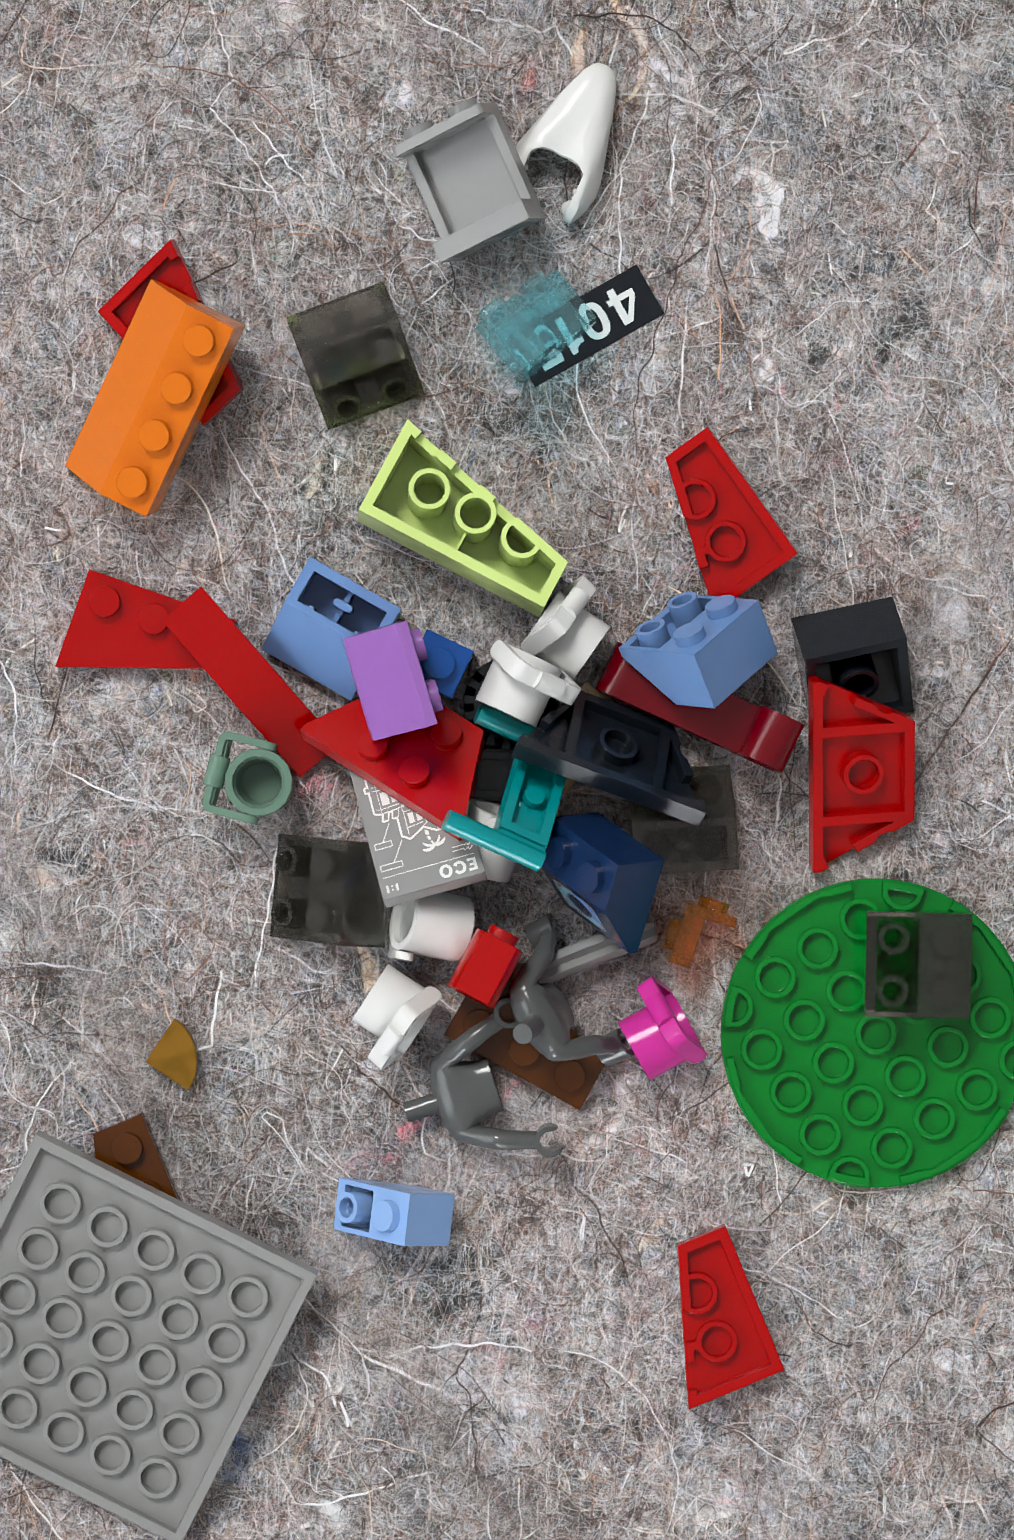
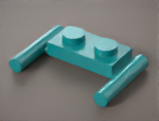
(526, 805)

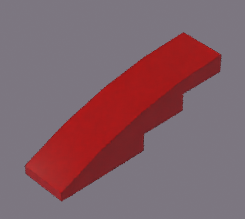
(245, 677)

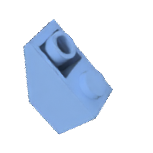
(394, 1212)

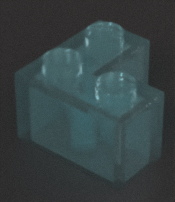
(532, 329)

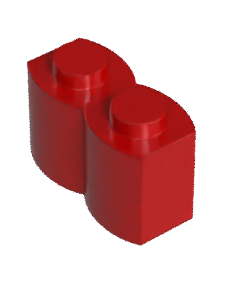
(486, 966)

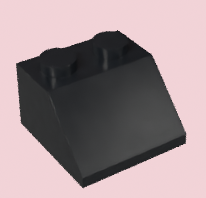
(858, 650)

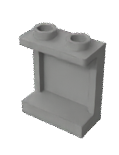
(470, 179)

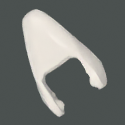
(578, 130)

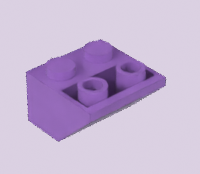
(392, 680)

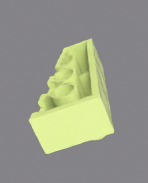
(455, 522)

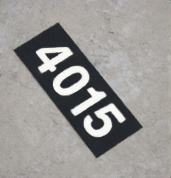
(619, 308)

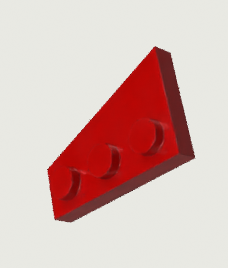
(171, 270)
(727, 521)
(122, 629)
(720, 1320)

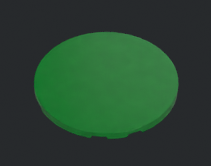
(857, 1091)

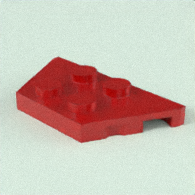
(422, 768)
(857, 771)

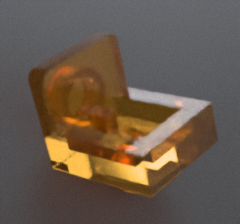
(683, 935)

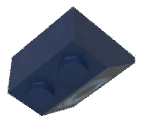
(603, 875)

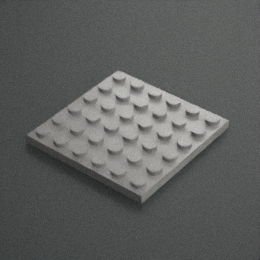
(130, 1335)

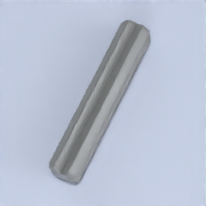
(588, 954)

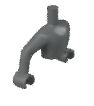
(544, 1012)
(468, 1093)

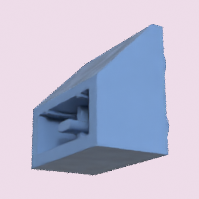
(315, 620)
(701, 647)

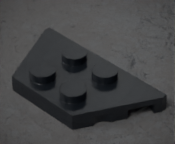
(615, 753)

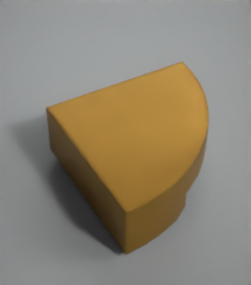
(176, 1055)

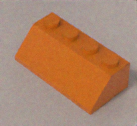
(153, 398)

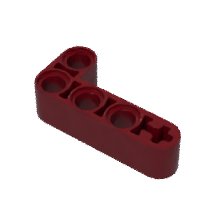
(733, 725)

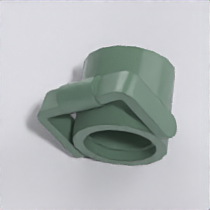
(255, 781)

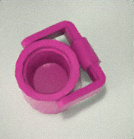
(660, 1031)

